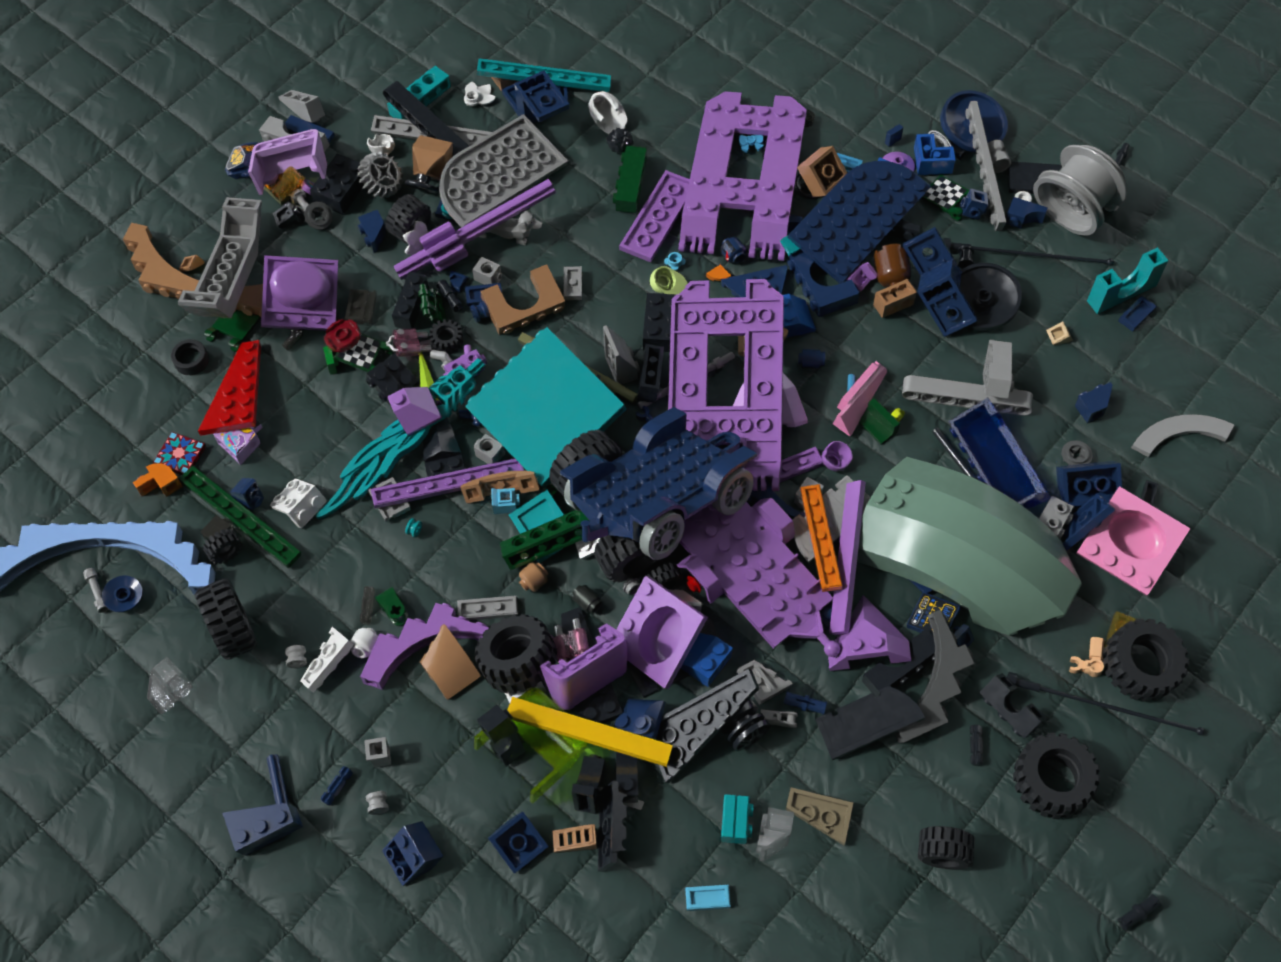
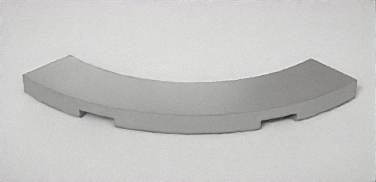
(1179, 426)

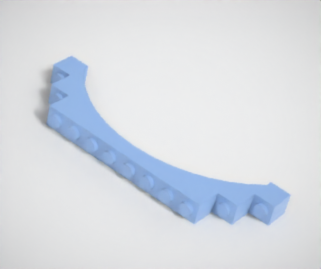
(156, 539)

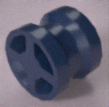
(480, 311)

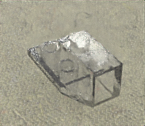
(167, 685)
(777, 831)

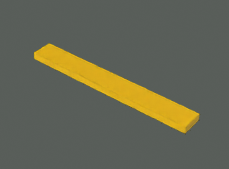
(590, 731)

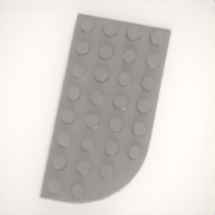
(497, 170)

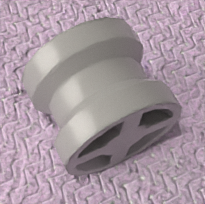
(295, 656)
(377, 802)

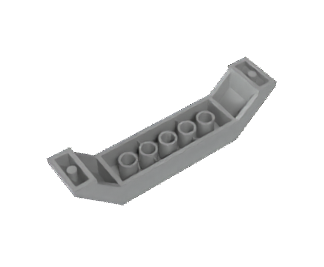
(229, 262)

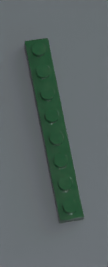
(240, 517)

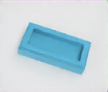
(707, 897)

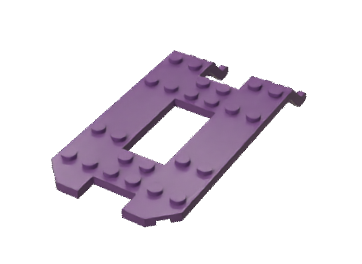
(768, 197)
(762, 322)

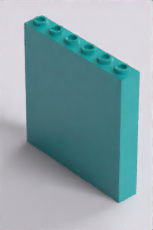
(543, 403)

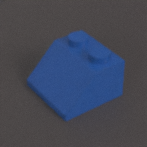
(797, 316)
(707, 658)

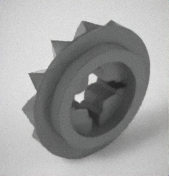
(326, 215)
(1071, 448)

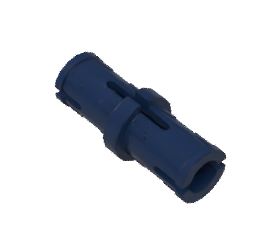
(801, 702)

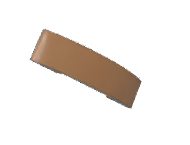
(480, 488)

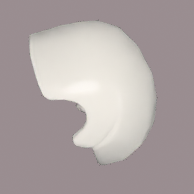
(382, 143)

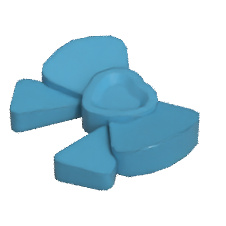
(756, 140)

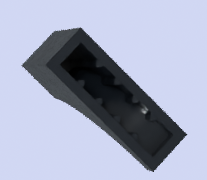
(588, 786)

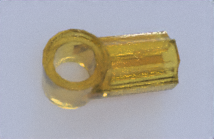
(290, 180)

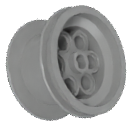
(1081, 189)

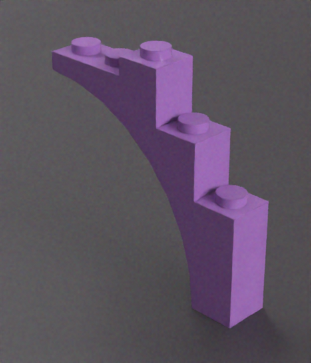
(416, 634)

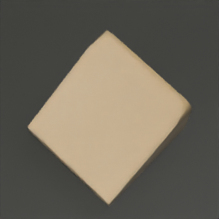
(1059, 334)

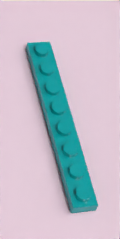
(560, 77)

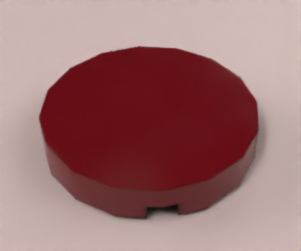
(342, 335)

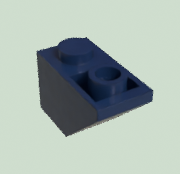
(373, 228)
(1094, 403)
(247, 493)

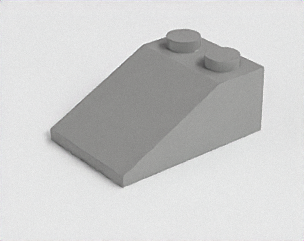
(619, 357)

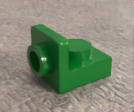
(330, 360)

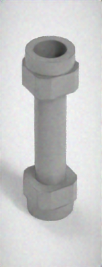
(91, 577)

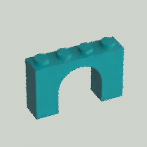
(1111, 290)

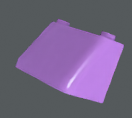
(589, 671)

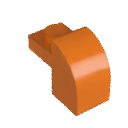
(158, 475)

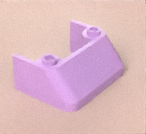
(276, 155)

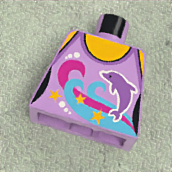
(239, 442)

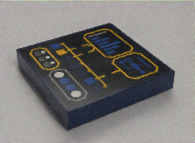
(928, 604)

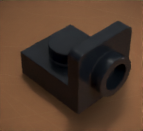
(287, 214)

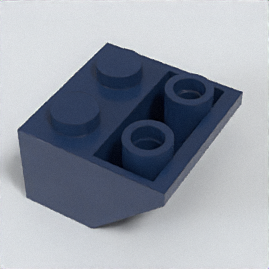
(412, 852)

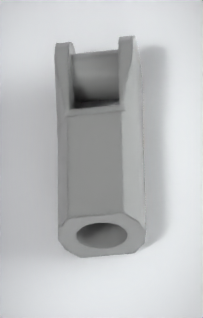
(774, 718)

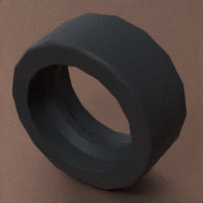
(185, 346)

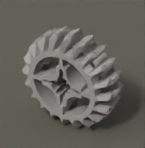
(380, 183)

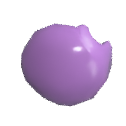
(837, 456)

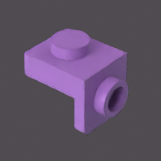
(862, 275)

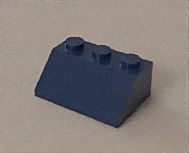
(1083, 481)

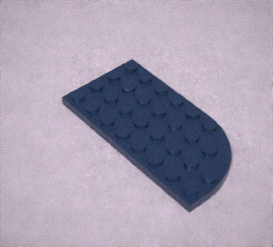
(857, 215)

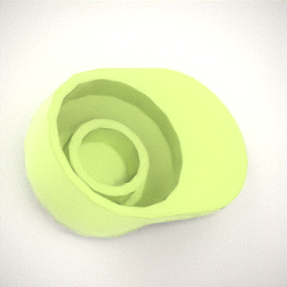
(667, 281)

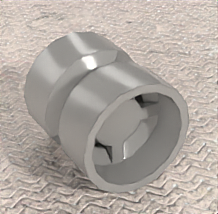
(999, 156)

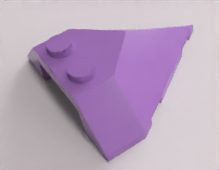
(869, 637)

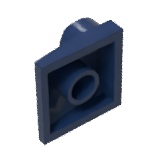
(641, 717)
(517, 842)

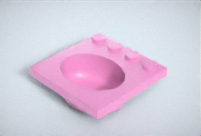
(1134, 541)

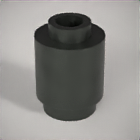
(587, 599)

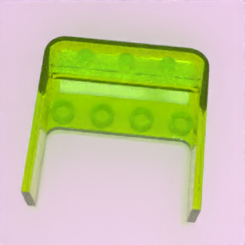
(556, 749)

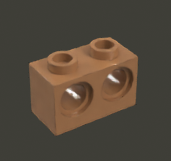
(894, 298)

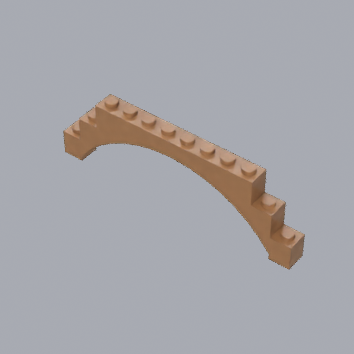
(165, 280)

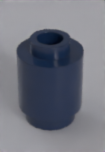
(811, 358)

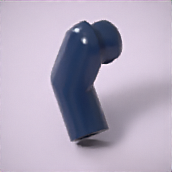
(466, 414)

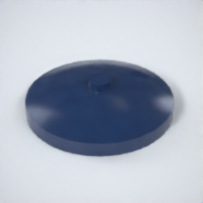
(956, 124)

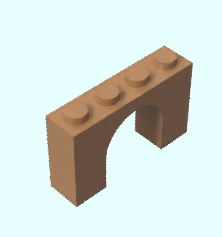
(508, 318)

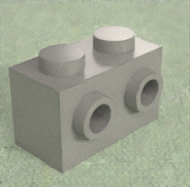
(1056, 515)

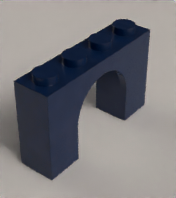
(822, 298)

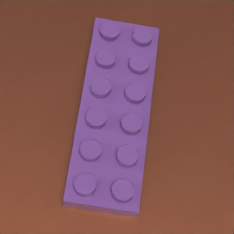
(656, 217)

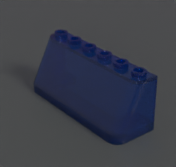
(997, 454)

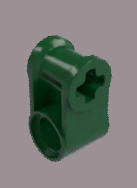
(392, 605)

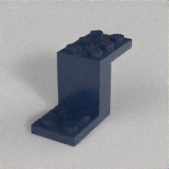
(536, 97)
(939, 282)

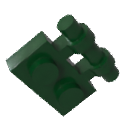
(432, 304)

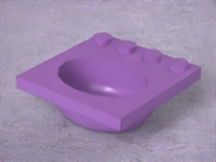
(299, 293)
(659, 631)

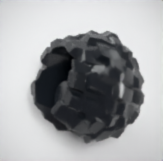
(619, 139)

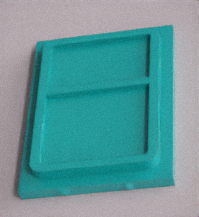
(535, 513)

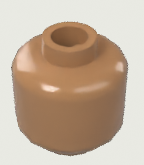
(533, 577)

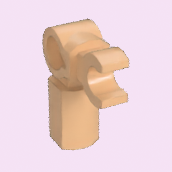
(1093, 666)

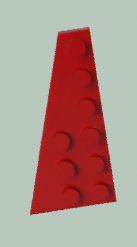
(237, 396)

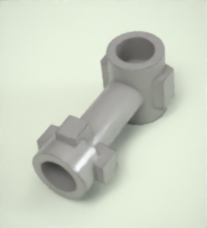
(298, 196)

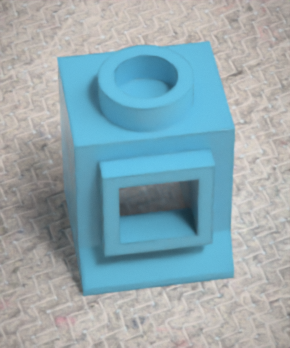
(504, 500)

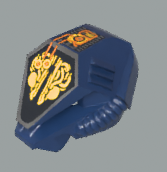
(240, 160)

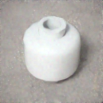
(363, 641)

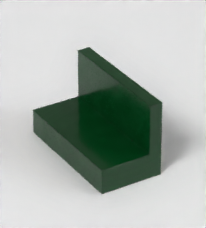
(879, 422)

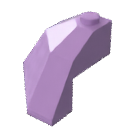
(792, 409)

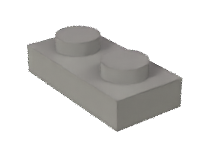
(573, 283)

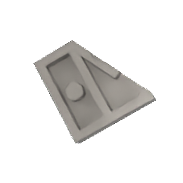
(768, 682)

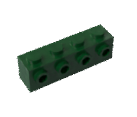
(631, 179)

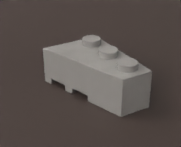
(998, 369)

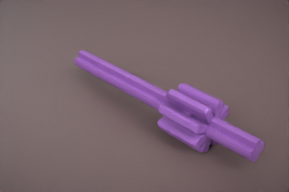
(446, 246)

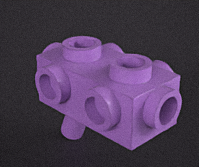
(465, 360)

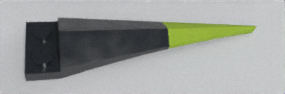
(440, 445)

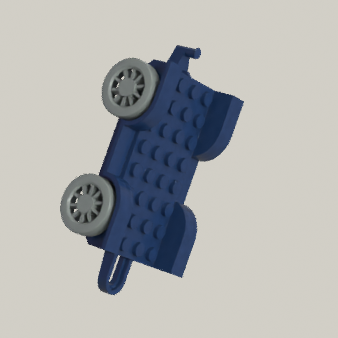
(659, 484)

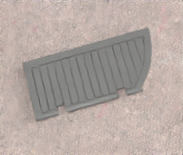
(834, 509)

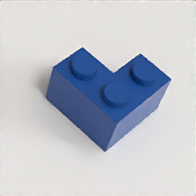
(932, 158)

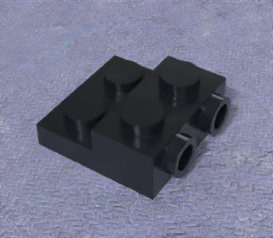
(390, 377)

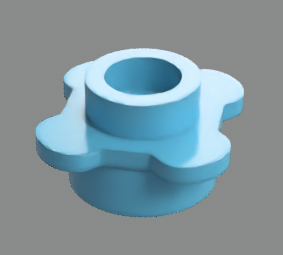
(674, 256)

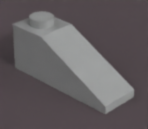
(304, 105)

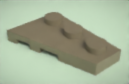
(822, 812)

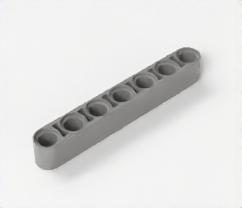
(963, 394)

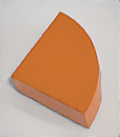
(718, 273)

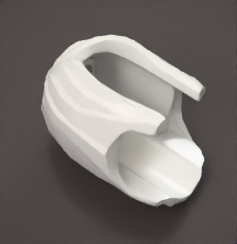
(607, 111)

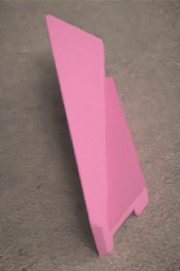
(857, 398)

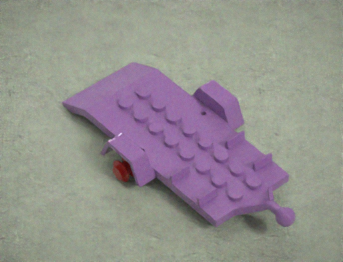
(756, 571)

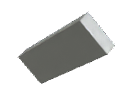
(488, 608)

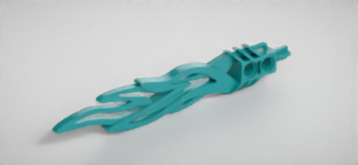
(396, 442)

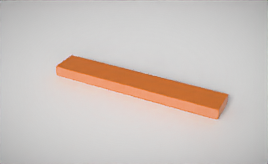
(821, 538)

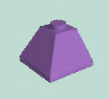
(414, 408)

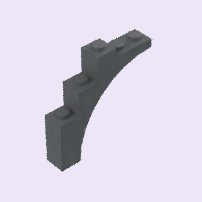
(942, 683)

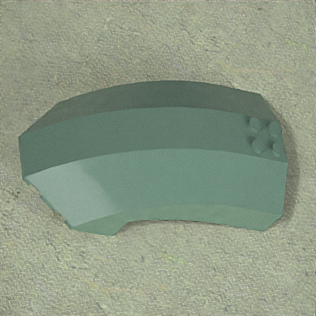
(967, 546)

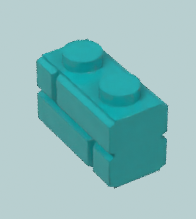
(735, 819)

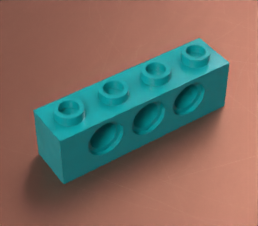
(425, 89)

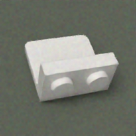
(299, 501)

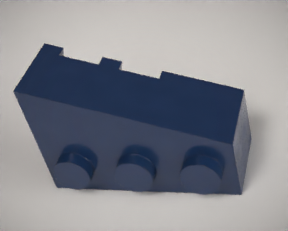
(261, 826)

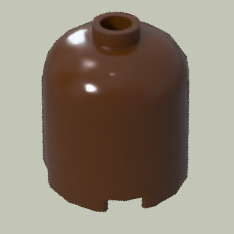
(892, 265)

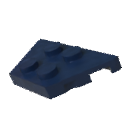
(775, 276)
(1085, 519)

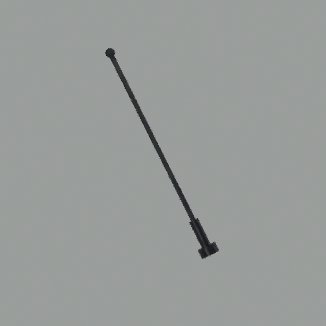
(955, 246)
(1036, 687)

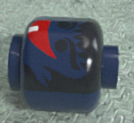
(733, 250)

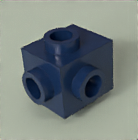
(974, 204)

